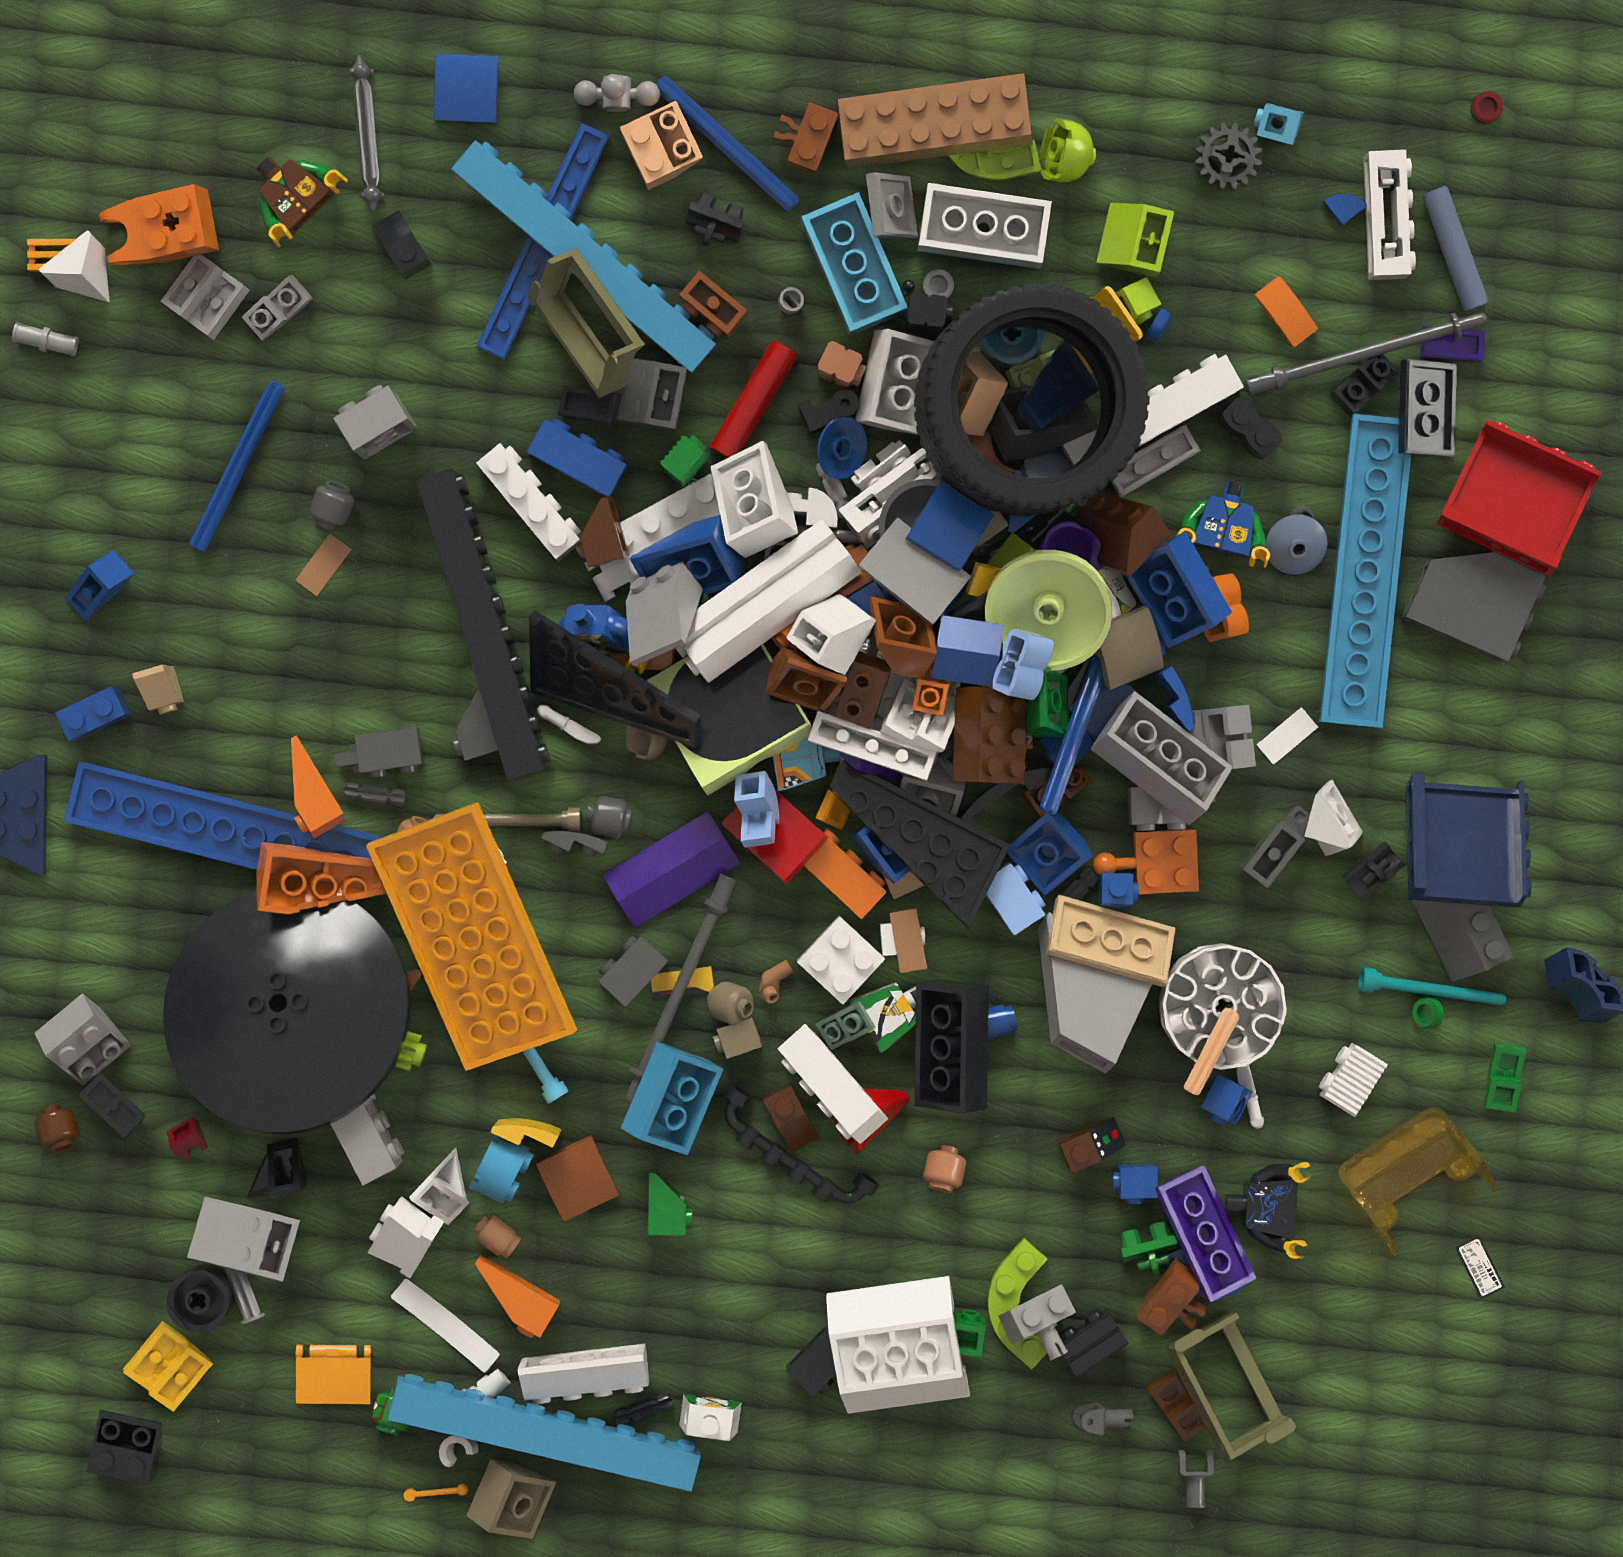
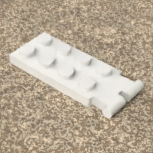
(653, 524)

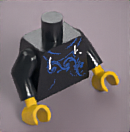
(1270, 1206)

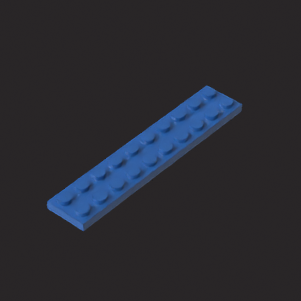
(192, 818)

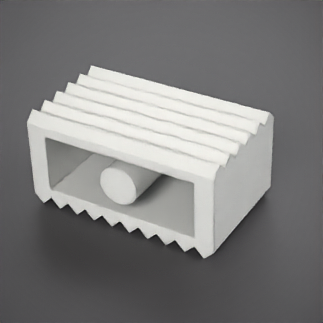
(1352, 1078)

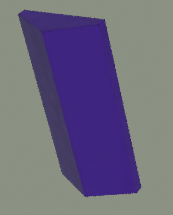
(671, 869)
(1205, 1233)

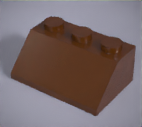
(1125, 530)

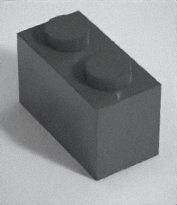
(632, 970)

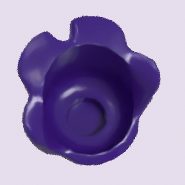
(1074, 539)

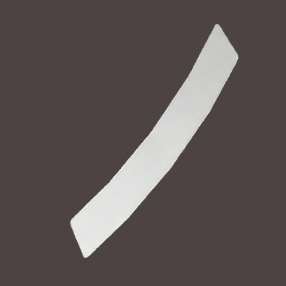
(445, 1324)

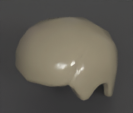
(644, 744)

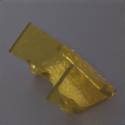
(1406, 1161)

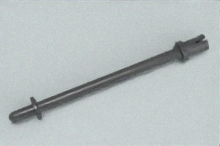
(1278, 377)
(715, 907)

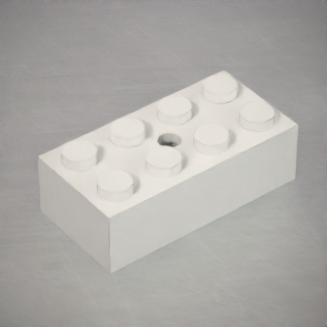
(1014, 222)

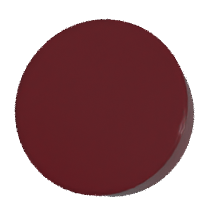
(1486, 107)

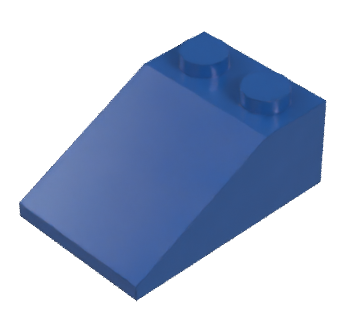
(702, 551)

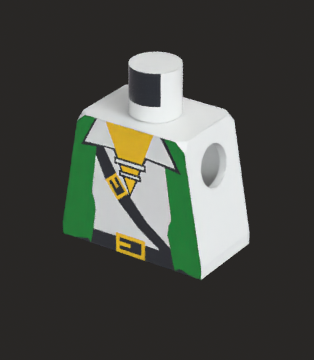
(890, 1013)
(710, 1417)

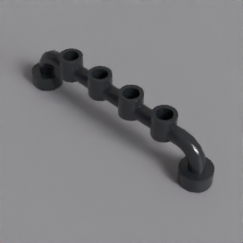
(798, 1169)

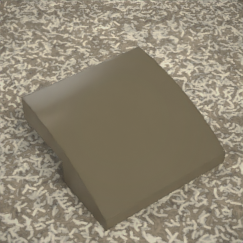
(1130, 648)

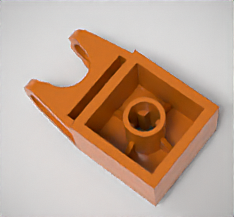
(153, 227)

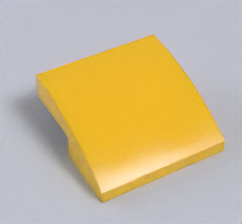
(516, 1129)
(167, 1366)

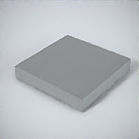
(891, 206)

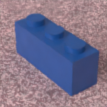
(578, 457)

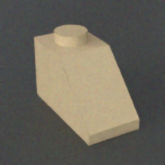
(159, 688)

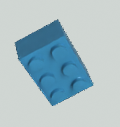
(672, 1098)

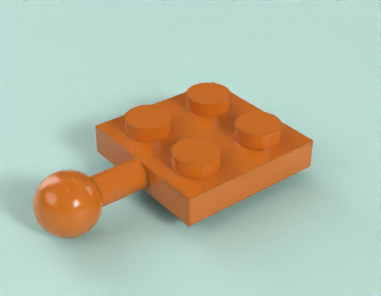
(1161, 861)

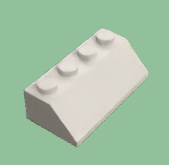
(584, 1372)

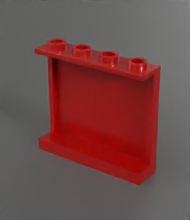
(1518, 497)

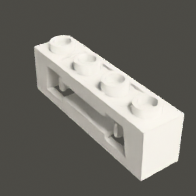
(1386, 164)
(866, 522)

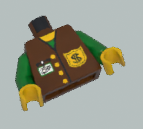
(294, 194)

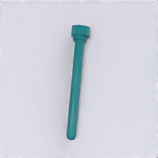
(1372, 980)

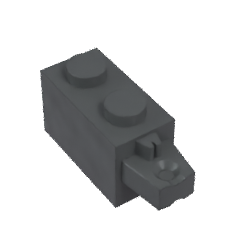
(384, 751)
(1276, 847)

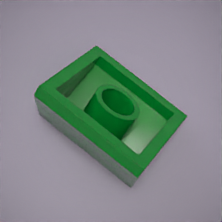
(1049, 711)

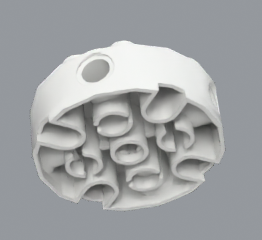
(1235, 977)

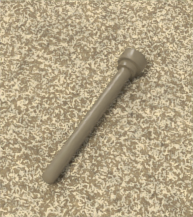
(568, 819)

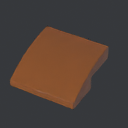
(577, 1178)

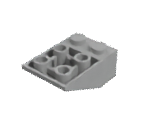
(243, 1239)

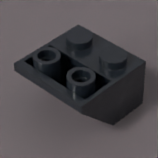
(125, 1447)

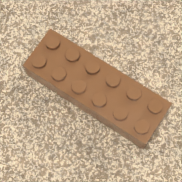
(935, 121)

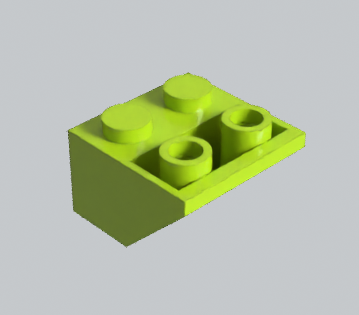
(1135, 238)

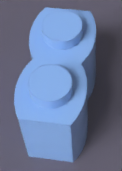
(1023, 664)

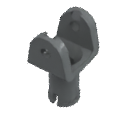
(1097, 1418)
(1195, 1480)

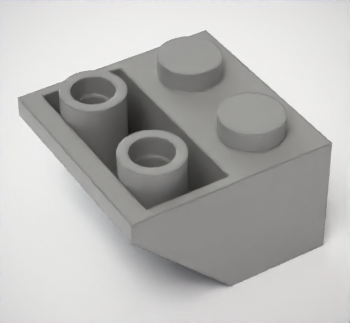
(81, 1039)

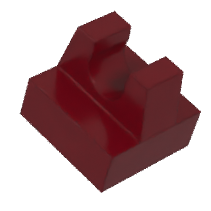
(186, 1136)

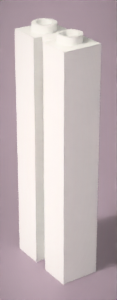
(766, 600)

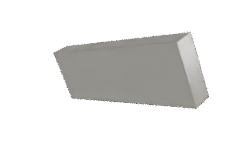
(1156, 460)

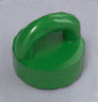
(1428, 1013)

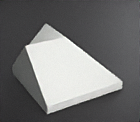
(1332, 821)

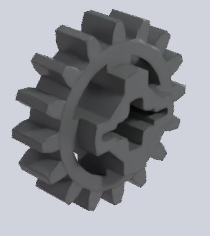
(1214, 154)

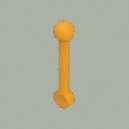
(410, 1494)

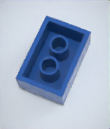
(1179, 591)

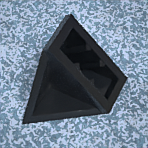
(280, 1170)

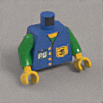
(1227, 525)

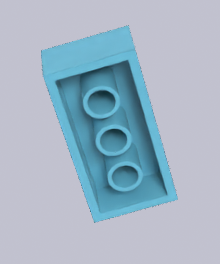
(854, 264)

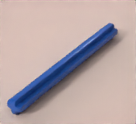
(728, 144)
(237, 466)
(1073, 737)

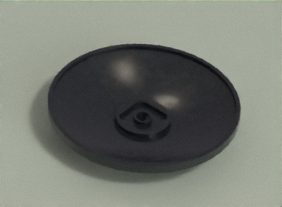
(316, 1055)

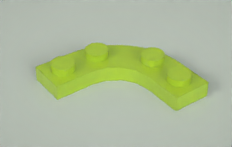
(999, 163)
(1005, 1295)

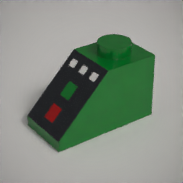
(667, 1208)

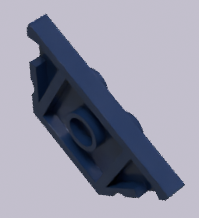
(24, 814)

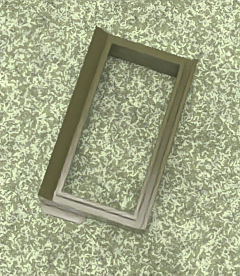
(601, 371)
(1272, 1430)

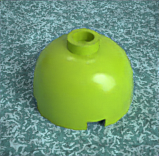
(1067, 151)

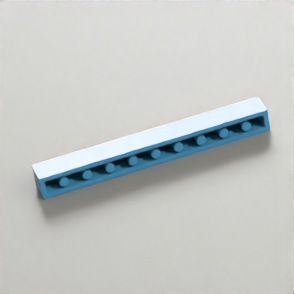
(556, 234)
(544, 1432)

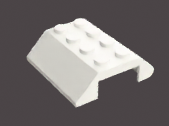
(872, 743)

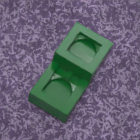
(1504, 1077)

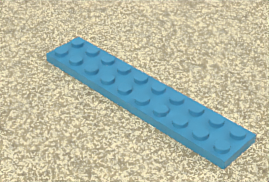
(1365, 574)

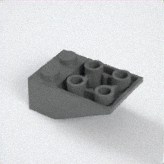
(652, 395)

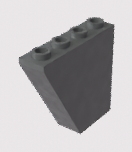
(1476, 602)

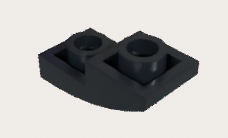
(1364, 383)

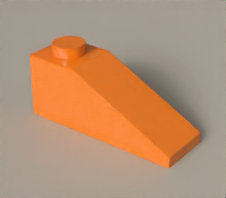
(313, 800)
(522, 1301)

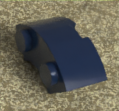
(1584, 985)

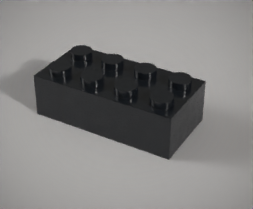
(951, 1045)

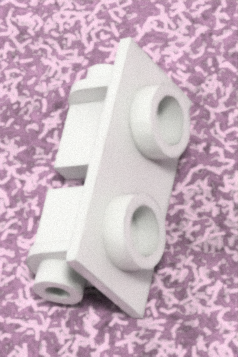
(889, 457)

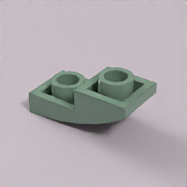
(845, 1025)

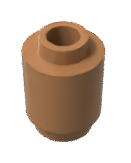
(496, 1235)

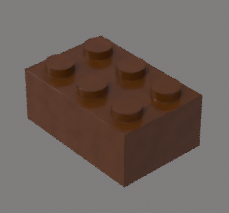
(989, 736)

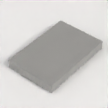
(912, 573)

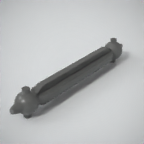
(366, 133)

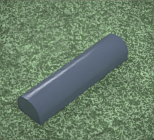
(1455, 249)

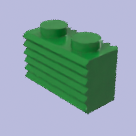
(685, 460)

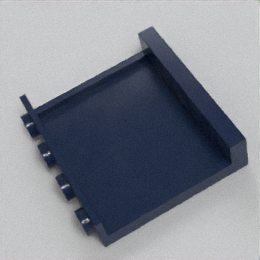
(1467, 843)

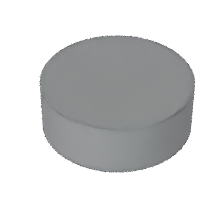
(938, 283)

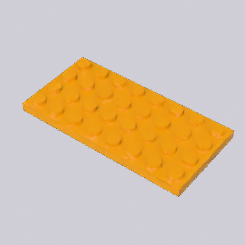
(471, 936)

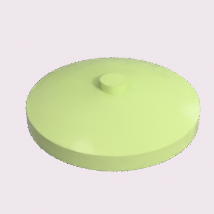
(1054, 598)

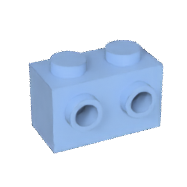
(1013, 899)

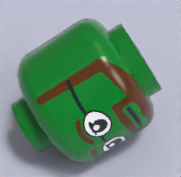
(380, 1415)

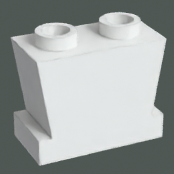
(404, 1236)

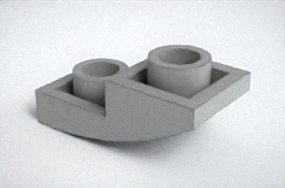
(277, 308)

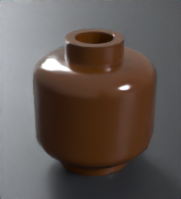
(57, 1129)

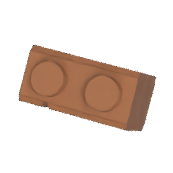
(841, 366)

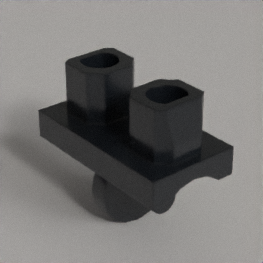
(713, 223)
(1373, 871)

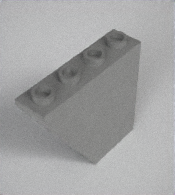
(1088, 1006)

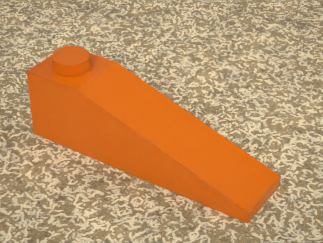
(306, 878)

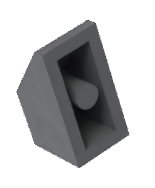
(475, 732)

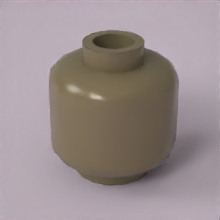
(730, 1003)

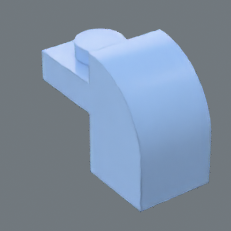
(759, 808)

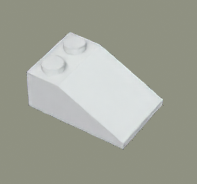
(752, 501)

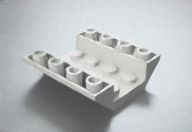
(896, 1345)

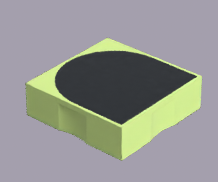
(737, 718)

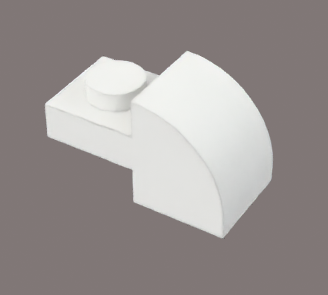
(817, 507)

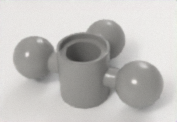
(616, 93)

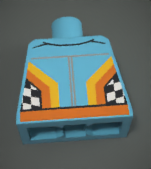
(802, 764)

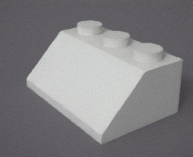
(891, 381)

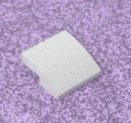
(918, 727)

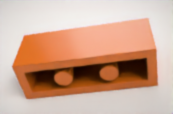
(845, 877)

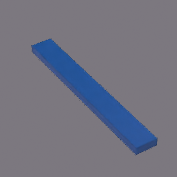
(567, 191)

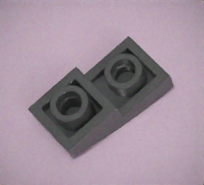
(565, 840)

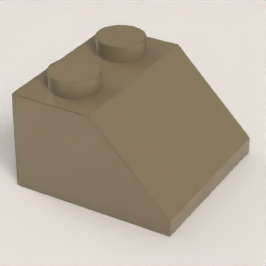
(510, 1499)

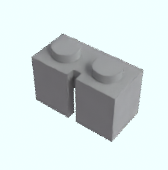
(1227, 734)

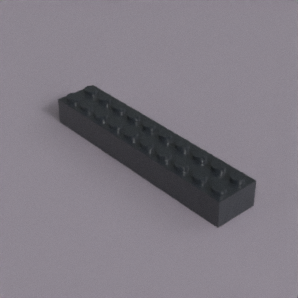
(482, 624)

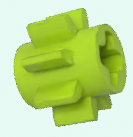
(412, 1052)

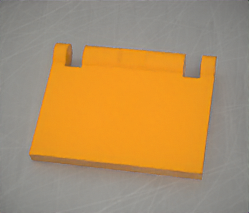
(333, 1375)

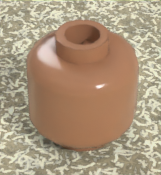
(944, 1169)

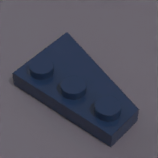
(1058, 388)

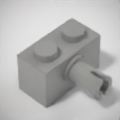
(1040, 1318)

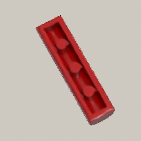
(754, 400)

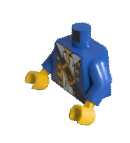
(601, 629)

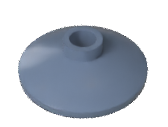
(1292, 531)

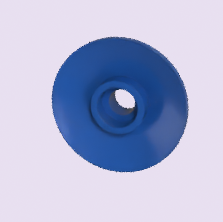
(842, 447)

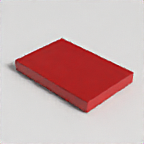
(794, 842)

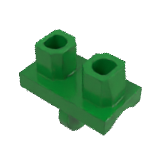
(1161, 1242)

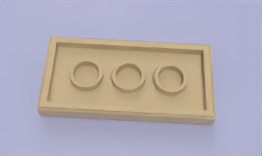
(1111, 941)

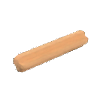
(1211, 1051)

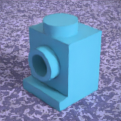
(1287, 132)

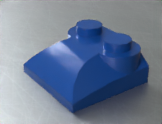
(1049, 851)

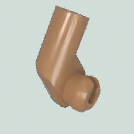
(771, 981)

